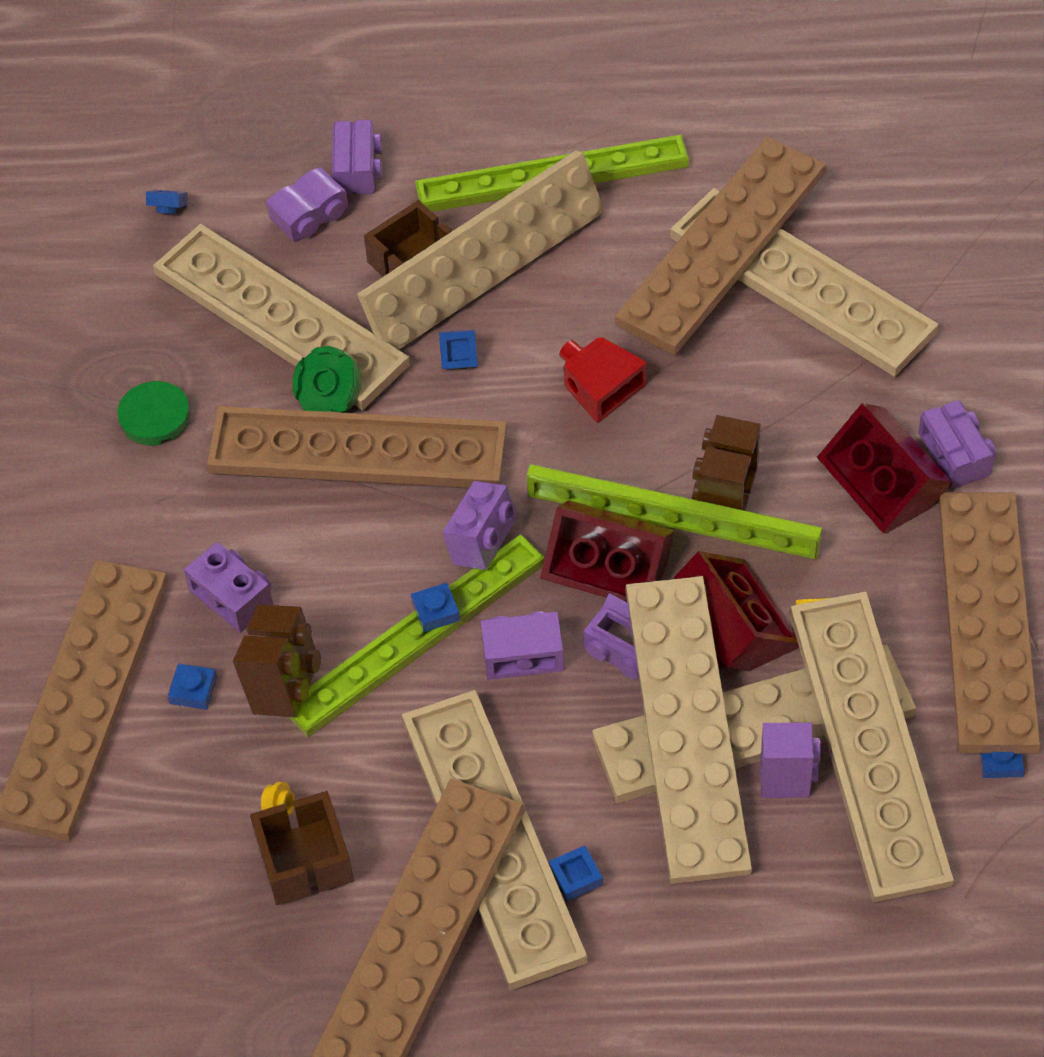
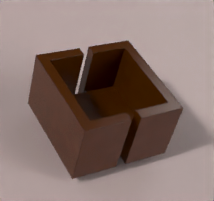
(403, 237)
(728, 463)
(281, 664)
(303, 855)

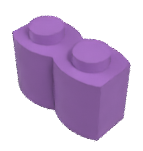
(307, 204)

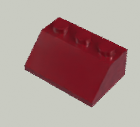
(883, 468)
(604, 550)
(742, 615)

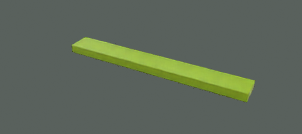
(499, 181)
(676, 512)
(407, 641)

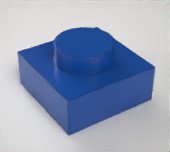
(166, 200)
(458, 349)
(435, 607)
(192, 686)
(1001, 765)
(576, 873)

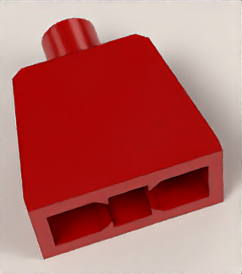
(601, 375)

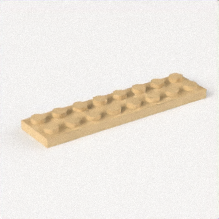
(482, 252)
(831, 298)
(274, 308)
(781, 699)
(687, 731)
(870, 747)
(523, 902)

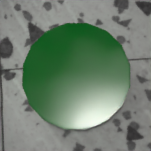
(327, 380)
(153, 412)

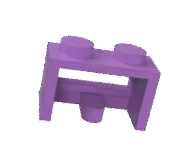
(605, 645)

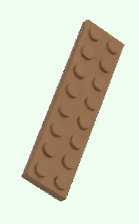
(720, 245)
(356, 447)
(988, 624)
(81, 700)
(422, 925)

